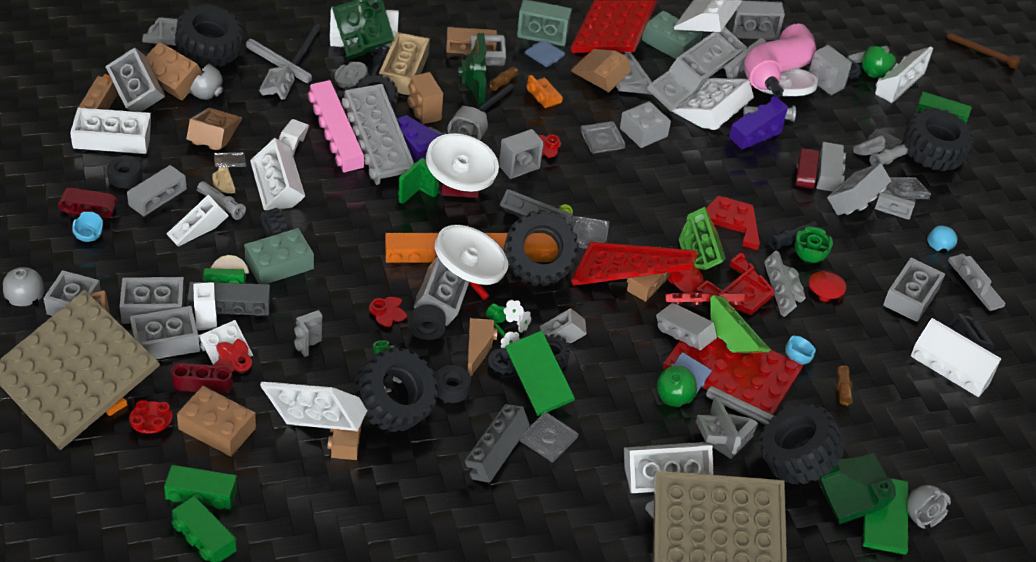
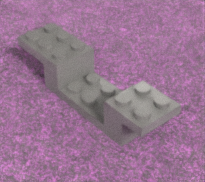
(695, 67)

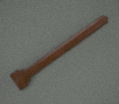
(1012, 61)

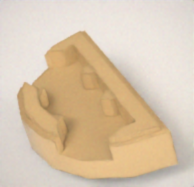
(222, 180)
(230, 262)

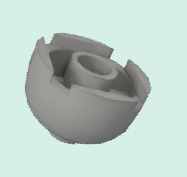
(207, 84)
(23, 286)
(927, 505)

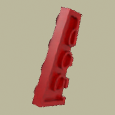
(698, 298)

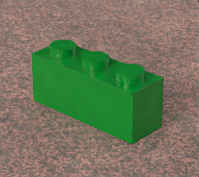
(931, 101)
(207, 486)
(203, 530)

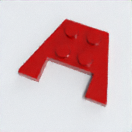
(735, 216)
(755, 287)

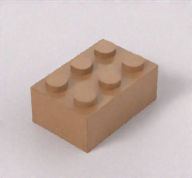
(173, 70)
(216, 421)

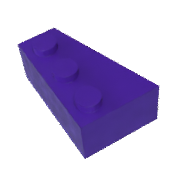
(760, 125)
(416, 137)

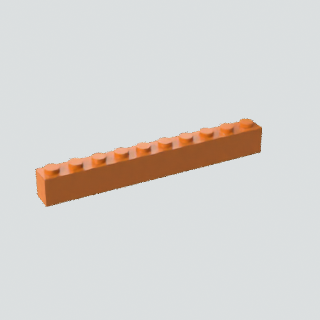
(421, 248)

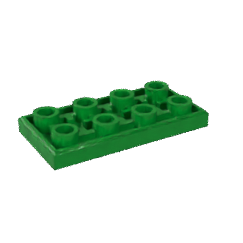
(539, 373)
(889, 526)

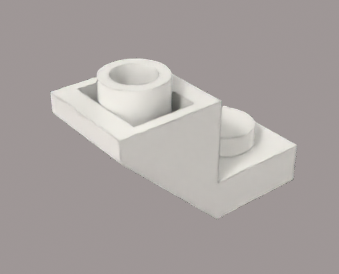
(293, 133)
(205, 306)

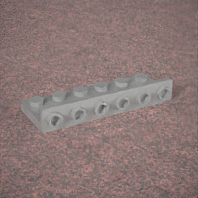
(377, 132)

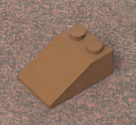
(603, 68)
(212, 128)

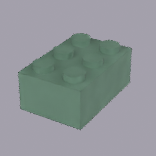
(544, 22)
(661, 35)
(279, 256)

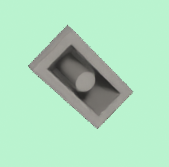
(567, 325)

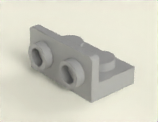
(278, 81)
(308, 331)

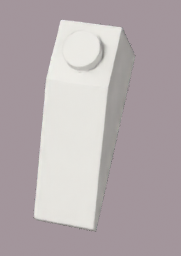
(198, 221)

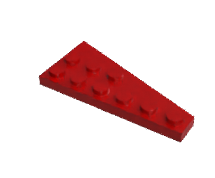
(620, 261)

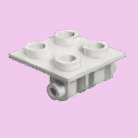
(224, 333)

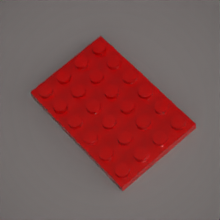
(613, 25)
(751, 377)

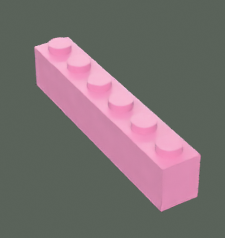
(336, 126)

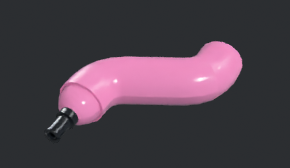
(770, 59)

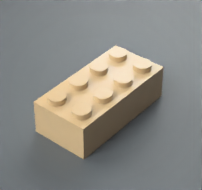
(405, 59)

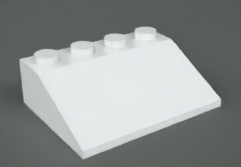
(707, 15)
(716, 102)
(316, 406)

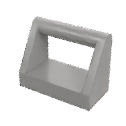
(492, 58)
(895, 205)
(747, 430)

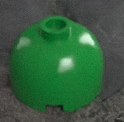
(877, 62)
(813, 244)
(676, 386)

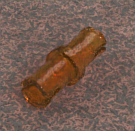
(503, 78)
(844, 385)

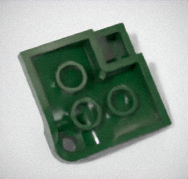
(362, 26)
(474, 70)
(856, 487)

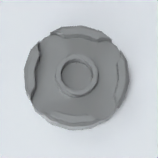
(350, 74)

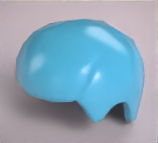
(88, 226)
(942, 237)
(799, 350)

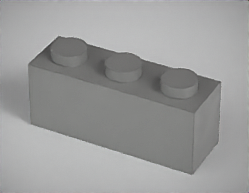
(831, 166)
(156, 190)
(686, 326)

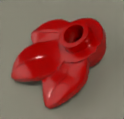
(550, 145)
(387, 311)
(231, 354)

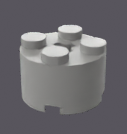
(469, 122)

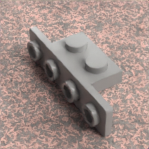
(977, 281)
(785, 283)
(719, 427)

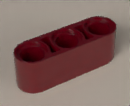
(807, 168)
(80, 200)
(194, 376)

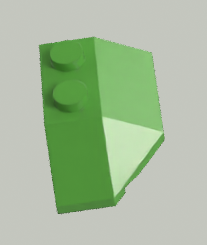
(702, 236)
(734, 329)

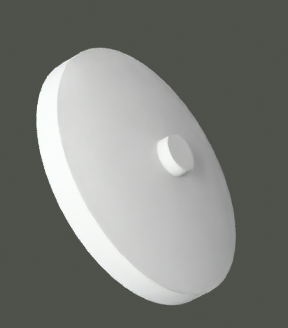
(797, 83)
(462, 162)
(471, 254)

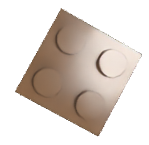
(425, 98)

